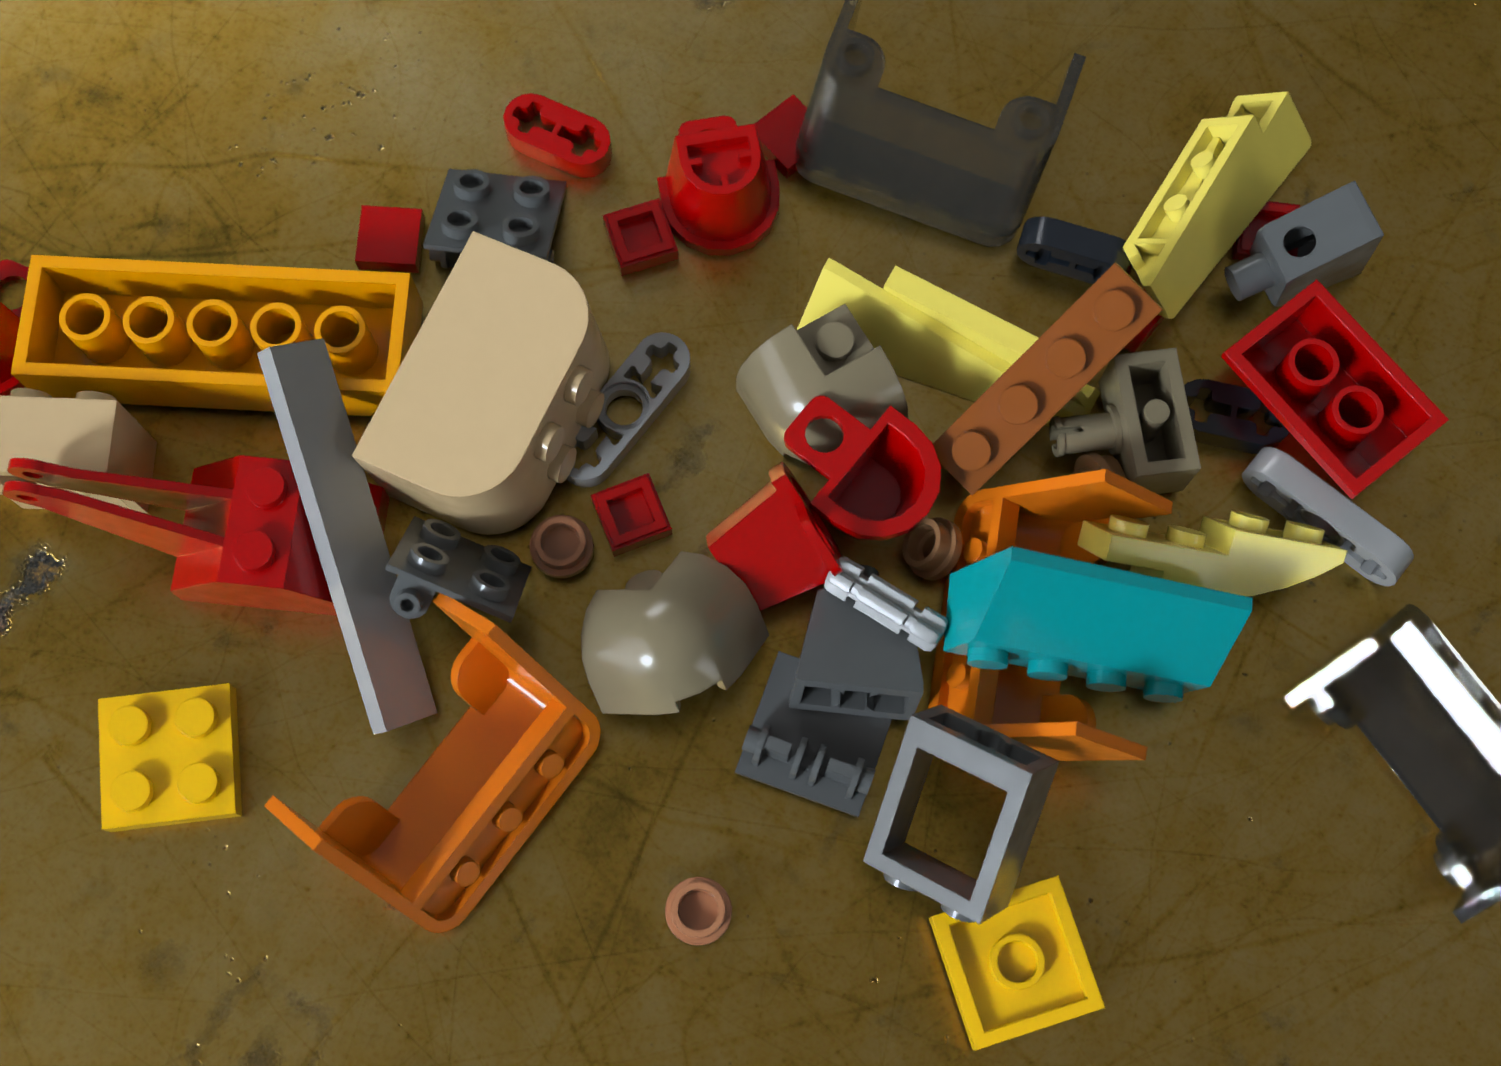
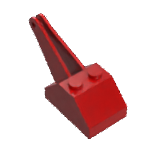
(240, 532)

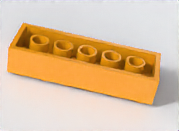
(196, 329)

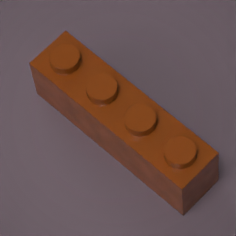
(1045, 378)

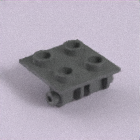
(499, 206)
(440, 560)
(810, 751)

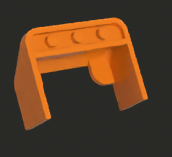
(1048, 520)
(475, 792)

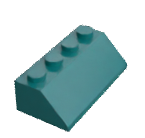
(1091, 624)

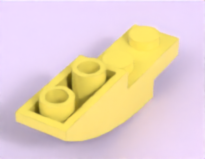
(1223, 556)

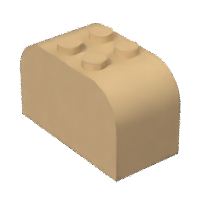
(490, 393)

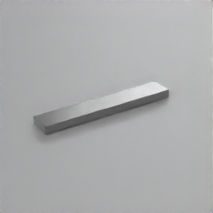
(346, 533)

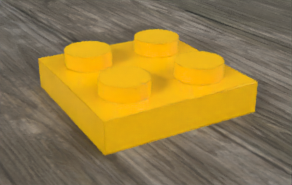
(169, 757)
(1018, 966)

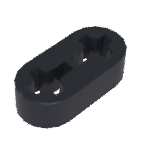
(1070, 249)
(1230, 423)

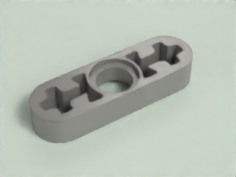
(664, 384)
(1310, 500)

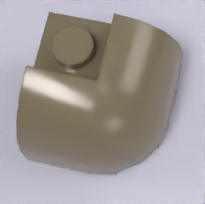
(821, 359)
(669, 636)

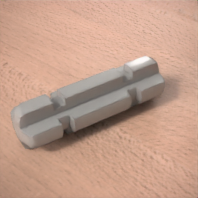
(887, 605)

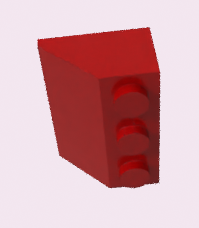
(1334, 389)

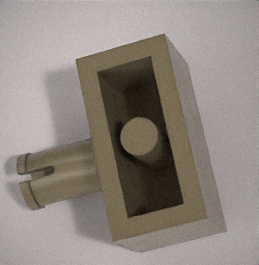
(1142, 422)

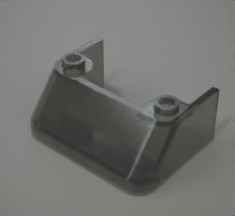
(921, 157)
(1433, 731)

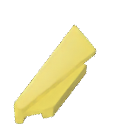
(1214, 194)
(930, 332)

